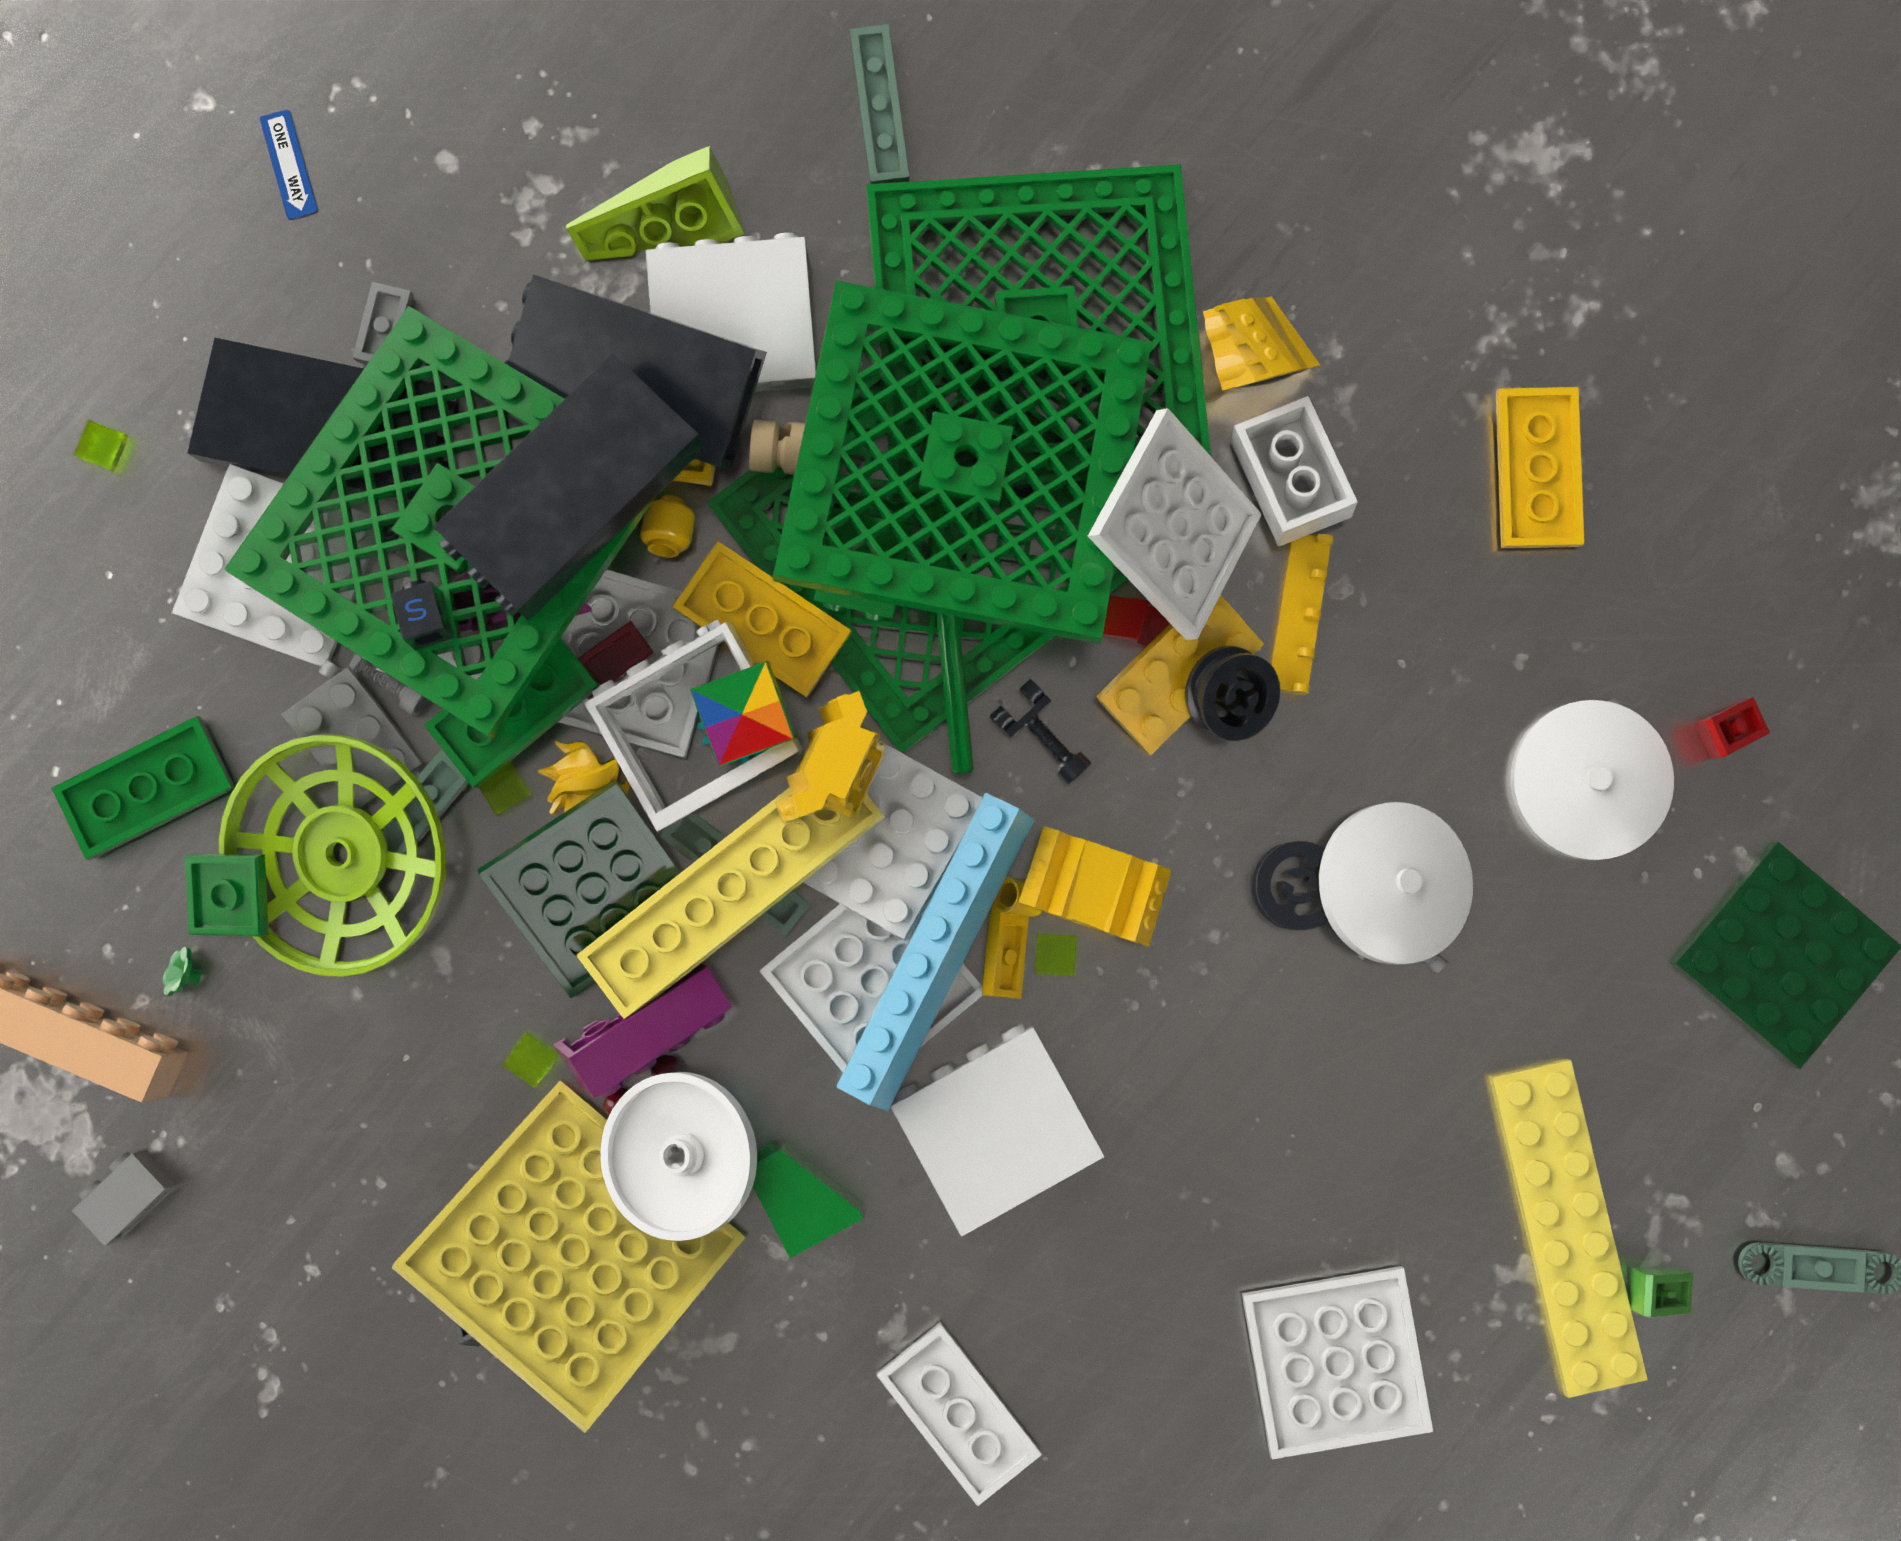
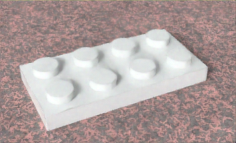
(959, 1414)

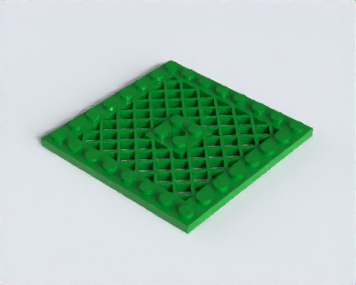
(1048, 196)
(969, 331)
(327, 465)
(901, 718)

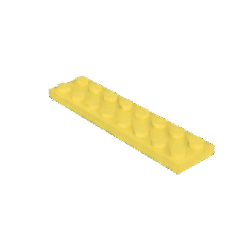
(716, 900)
(1568, 1228)

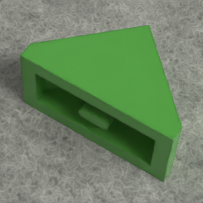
(1659, 1291)

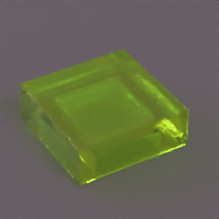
(101, 445)
(505, 789)
(1055, 954)
(530, 1059)

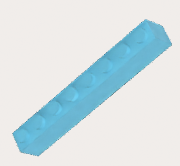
(936, 952)

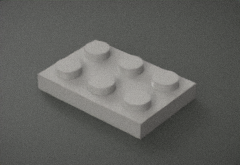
(349, 709)

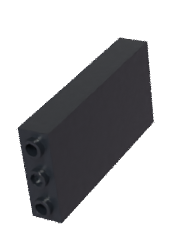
(695, 372)
(270, 405)
(568, 488)

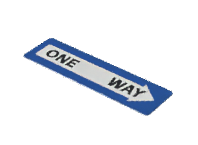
(288, 164)

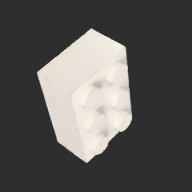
(1293, 471)

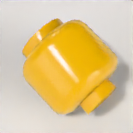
(667, 527)

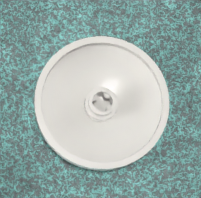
(1592, 780)
(1396, 883)
(678, 1156)

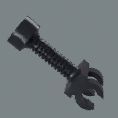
(1070, 764)

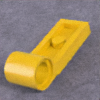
(1007, 942)

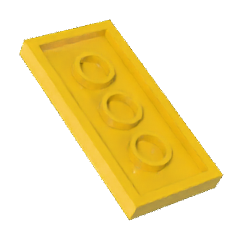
(1539, 467)
(766, 615)
(1150, 690)

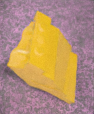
(1254, 342)
(835, 763)
(1095, 886)

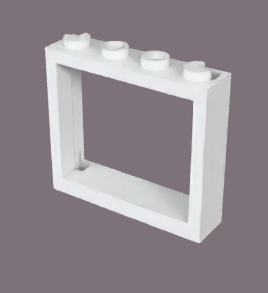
(641, 676)

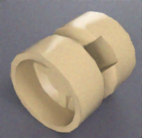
(775, 446)

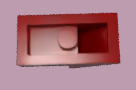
(1133, 621)
(1732, 728)

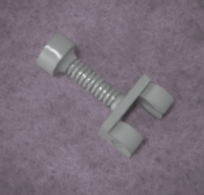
(409, 700)

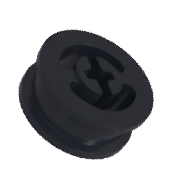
(1248, 702)
(1284, 913)

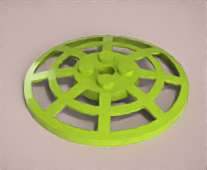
(314, 855)

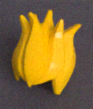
(578, 775)

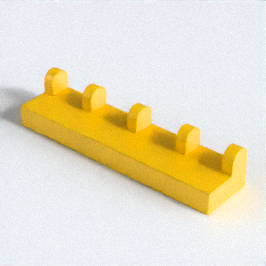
(1300, 611)

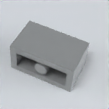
(124, 1196)

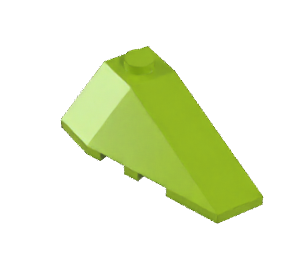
(673, 205)

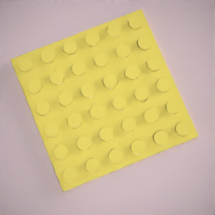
(552, 1268)

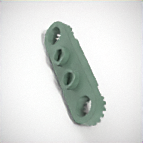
(1820, 1268)

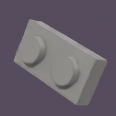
(381, 313)

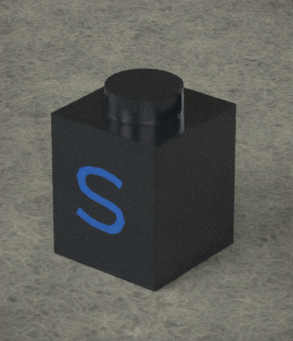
(422, 614)

